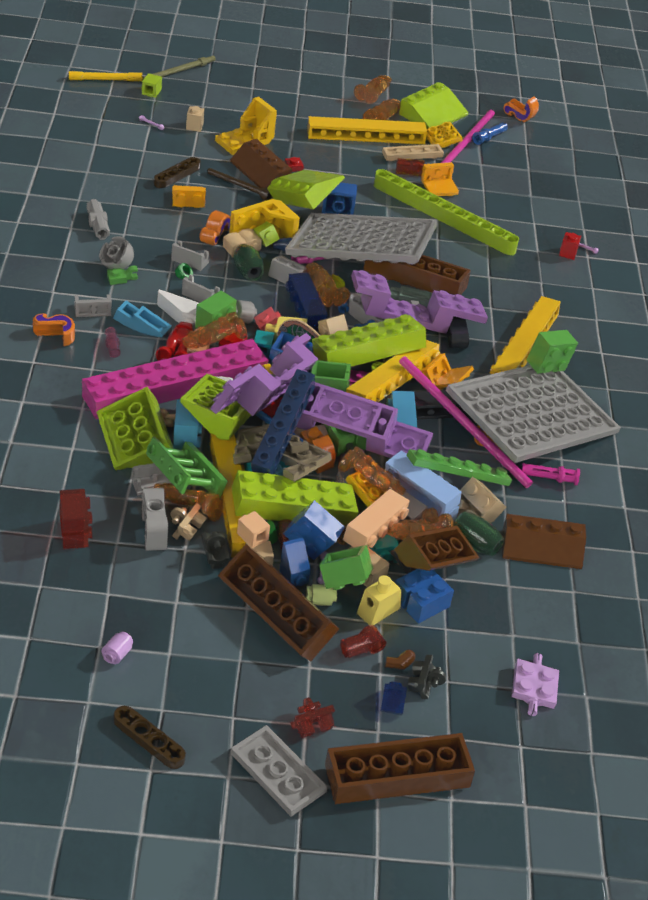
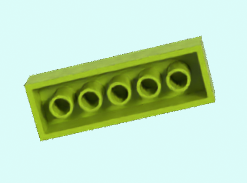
(371, 341)
(281, 498)

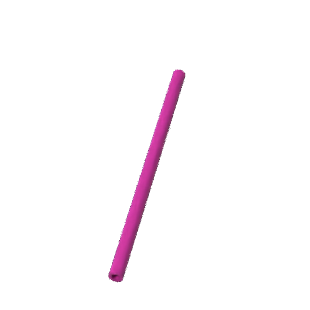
(461, 145)
(466, 422)

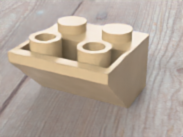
(480, 501)

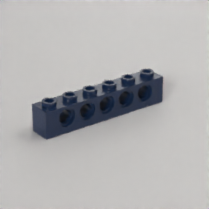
(284, 423)

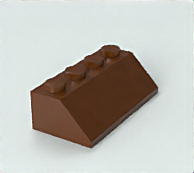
(259, 163)
(544, 541)
(435, 549)

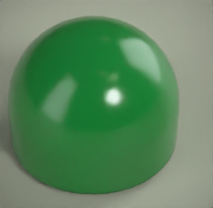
(183, 267)

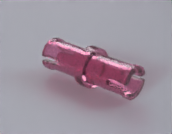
(112, 342)

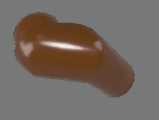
(402, 661)

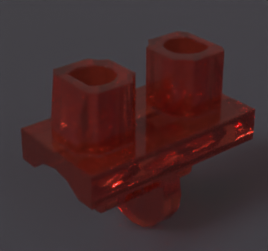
(409, 167)
(304, 721)

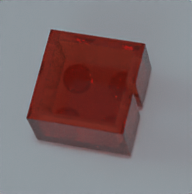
(75, 518)

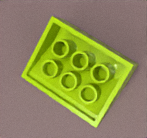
(432, 106)
(304, 188)
(200, 400)
(130, 427)

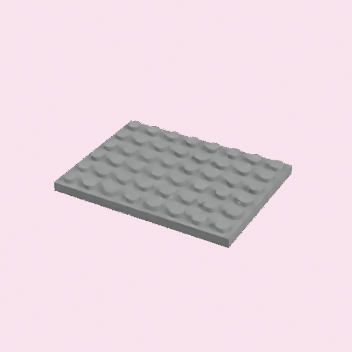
(362, 237)
(532, 411)

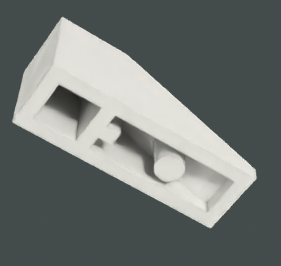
(177, 307)

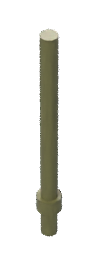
(200, 62)

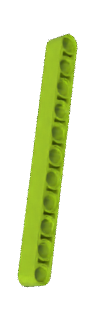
(446, 212)

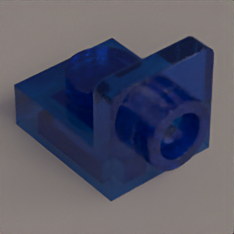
(393, 698)

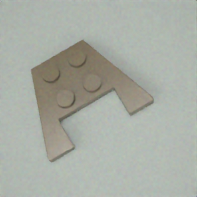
(250, 440)
(302, 462)

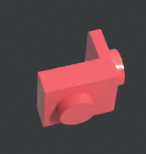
(267, 316)

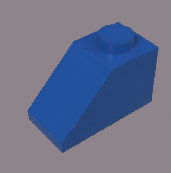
(295, 562)

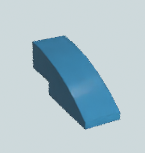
(141, 320)

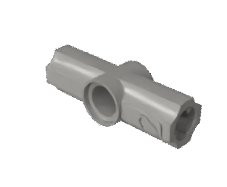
(98, 219)

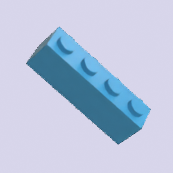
(405, 403)

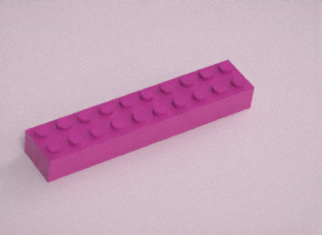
(171, 377)

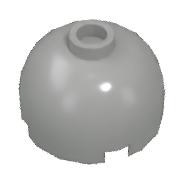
(116, 253)

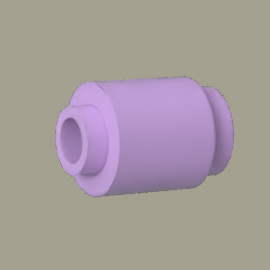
(117, 647)

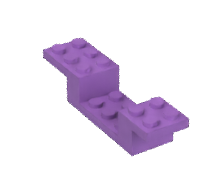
(435, 317)
(257, 387)
(364, 418)

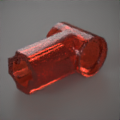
(368, 640)

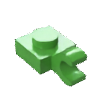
(120, 276)

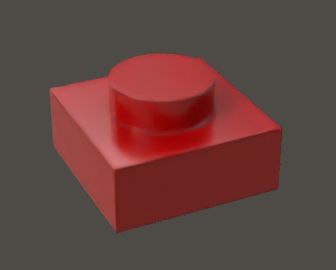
(295, 163)

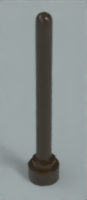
(263, 192)

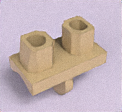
(185, 529)

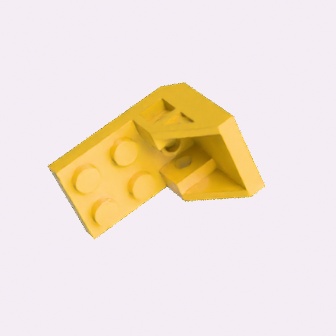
(255, 123)
(270, 211)

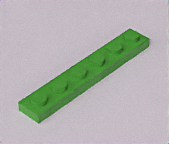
(455, 466)

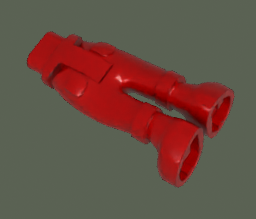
(175, 340)

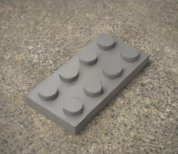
(278, 770)

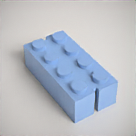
(425, 485)

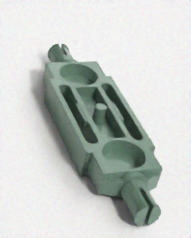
(409, 294)

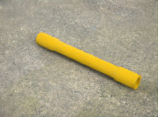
(131, 76)

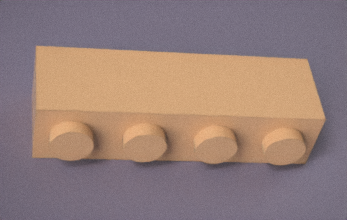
(376, 520)

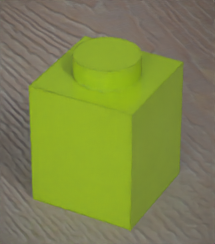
(151, 85)
(267, 233)

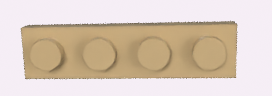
(413, 152)

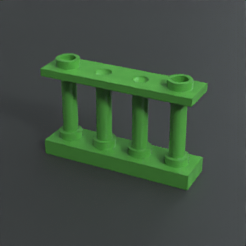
(175, 468)

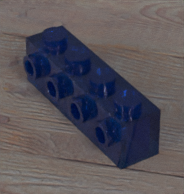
(306, 298)

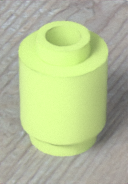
(320, 595)

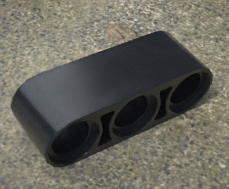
(458, 333)

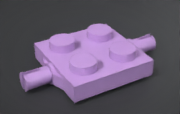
(535, 684)

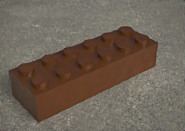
(425, 275)
(278, 602)
(399, 768)

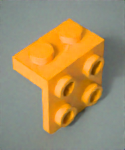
(438, 179)
(188, 196)
(442, 375)

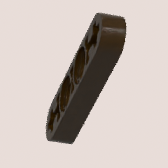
(177, 172)
(151, 735)

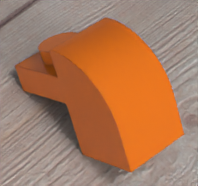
(316, 438)

